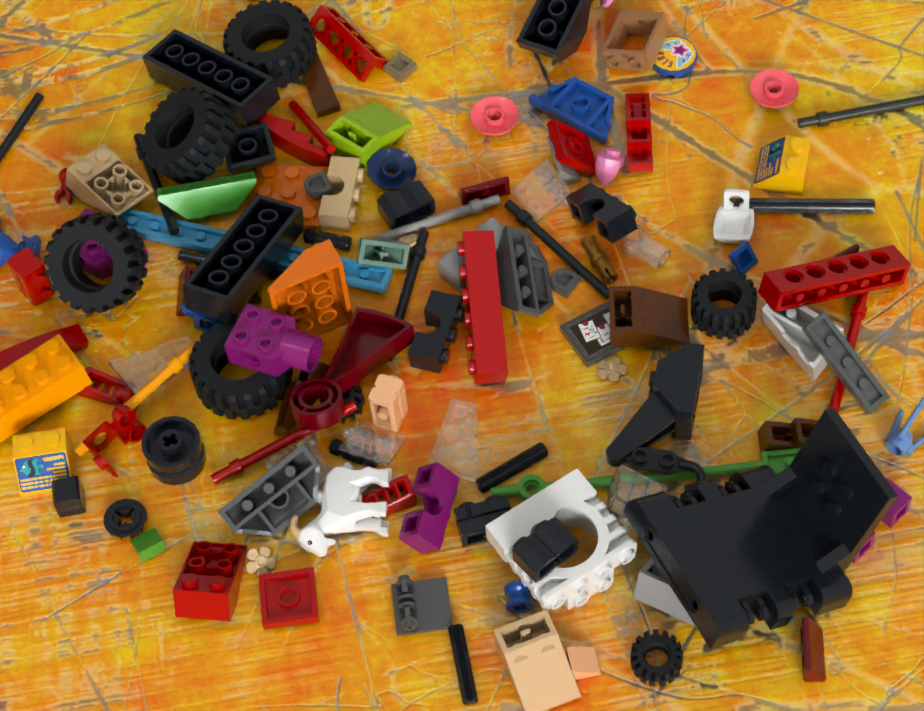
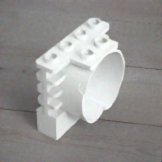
(574, 505)

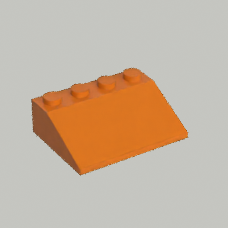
(313, 291)

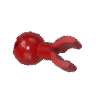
(64, 189)

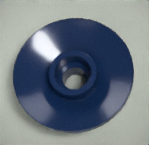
(392, 161)

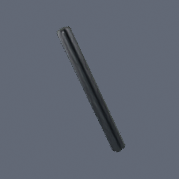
(809, 205)

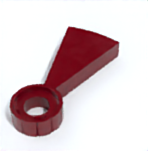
(365, 346)

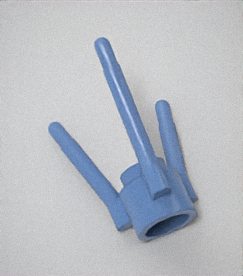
(900, 440)

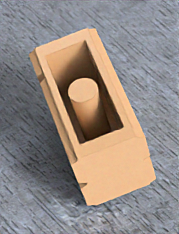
(388, 402)

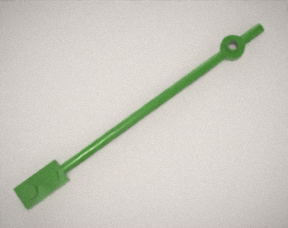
(776, 459)

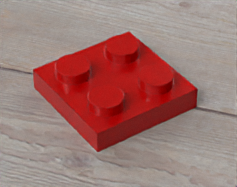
(571, 147)
(288, 598)

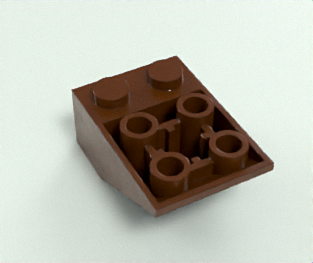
(646, 318)

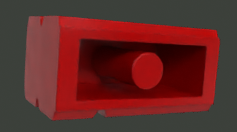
(31, 276)

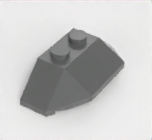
(522, 274)
(276, 496)

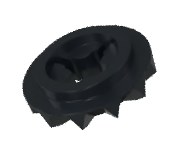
(125, 508)

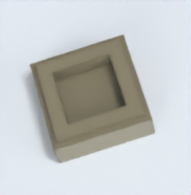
(400, 67)

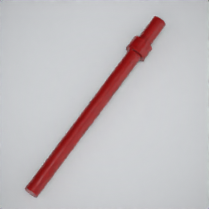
(858, 313)
(238, 466)

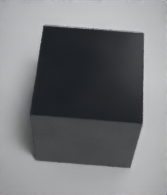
(68, 496)

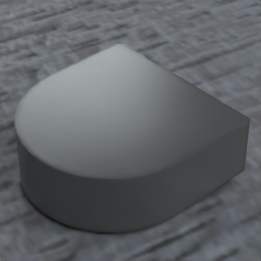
(317, 185)
(564, 282)

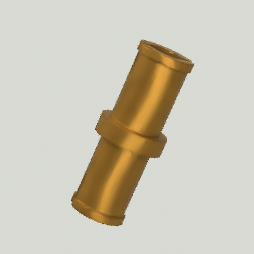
(599, 259)

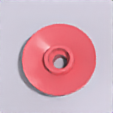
(774, 88)
(494, 115)

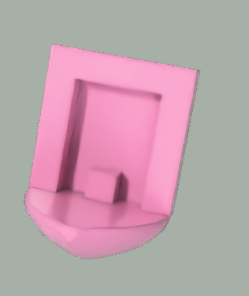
(608, 164)

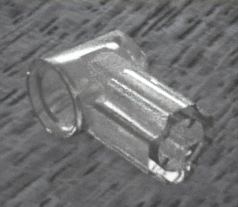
(645, 248)

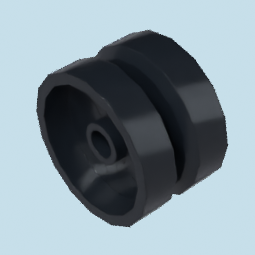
(174, 450)

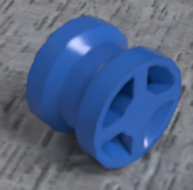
(518, 598)

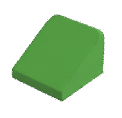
(148, 544)

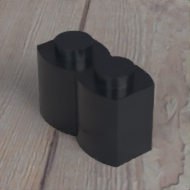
(406, 205)
(544, 549)

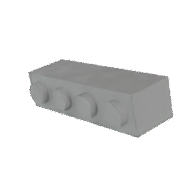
(656, 592)

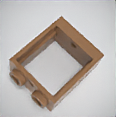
(628, 23)

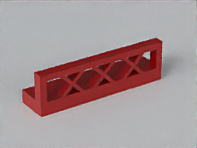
(359, 45)

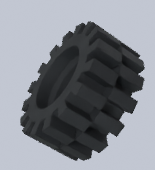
(656, 673)

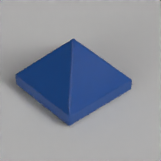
(743, 257)

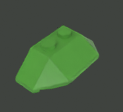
(209, 196)

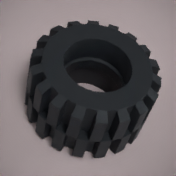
(728, 287)

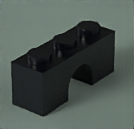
(611, 215)
(432, 349)

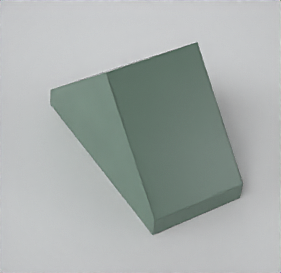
(383, 252)

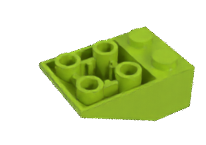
(366, 131)

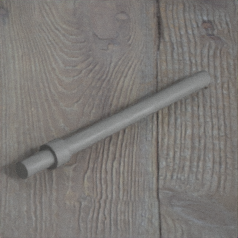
(475, 207)

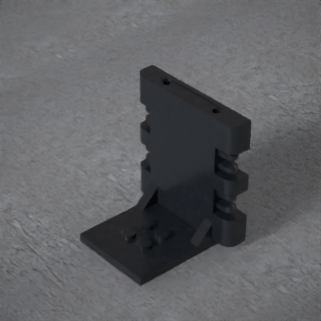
(767, 536)

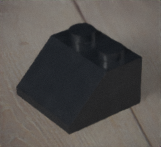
(250, 147)

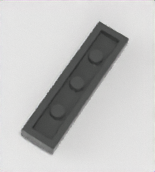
(845, 362)

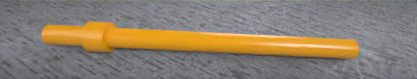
(173, 366)

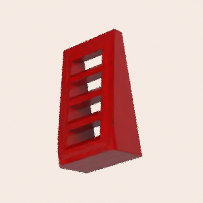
(102, 396)
(395, 486)

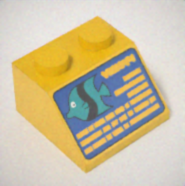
(783, 165)
(41, 459)

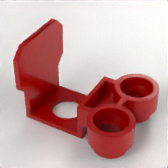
(124, 427)

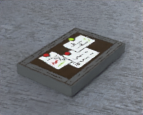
(590, 335)

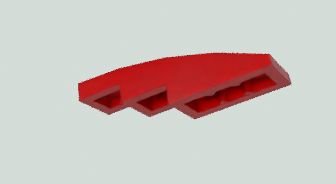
(638, 132)
(294, 143)
(71, 335)

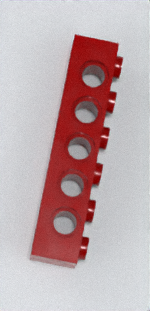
(833, 278)

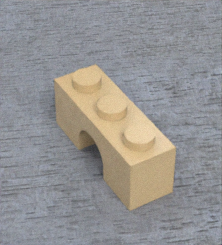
(340, 210)

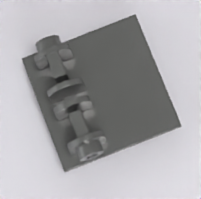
(421, 605)

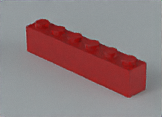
(483, 306)

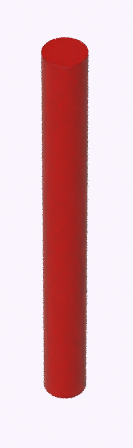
(312, 127)

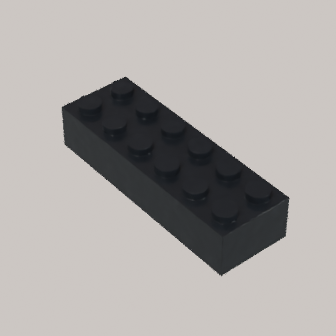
(186, 62)
(243, 258)

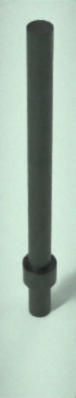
(824, 118)

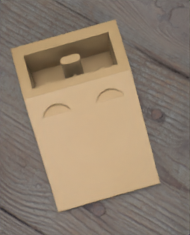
(106, 182)
(536, 662)

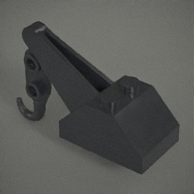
(555, 27)
(665, 412)

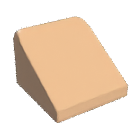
(582, 662)

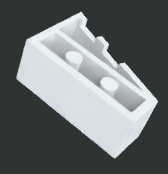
(787, 329)

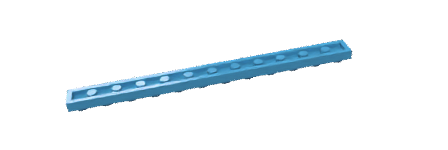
(204, 239)

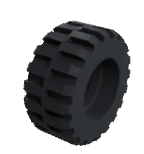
(270, 22)
(188, 135)
(68, 275)
(227, 396)

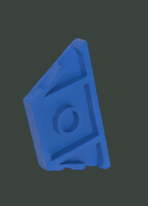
(578, 106)

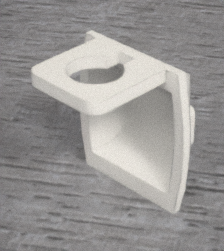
(733, 223)

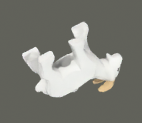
(343, 508)

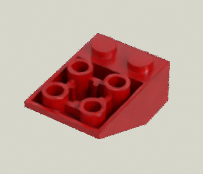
(210, 581)

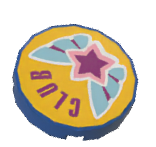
(676, 57)

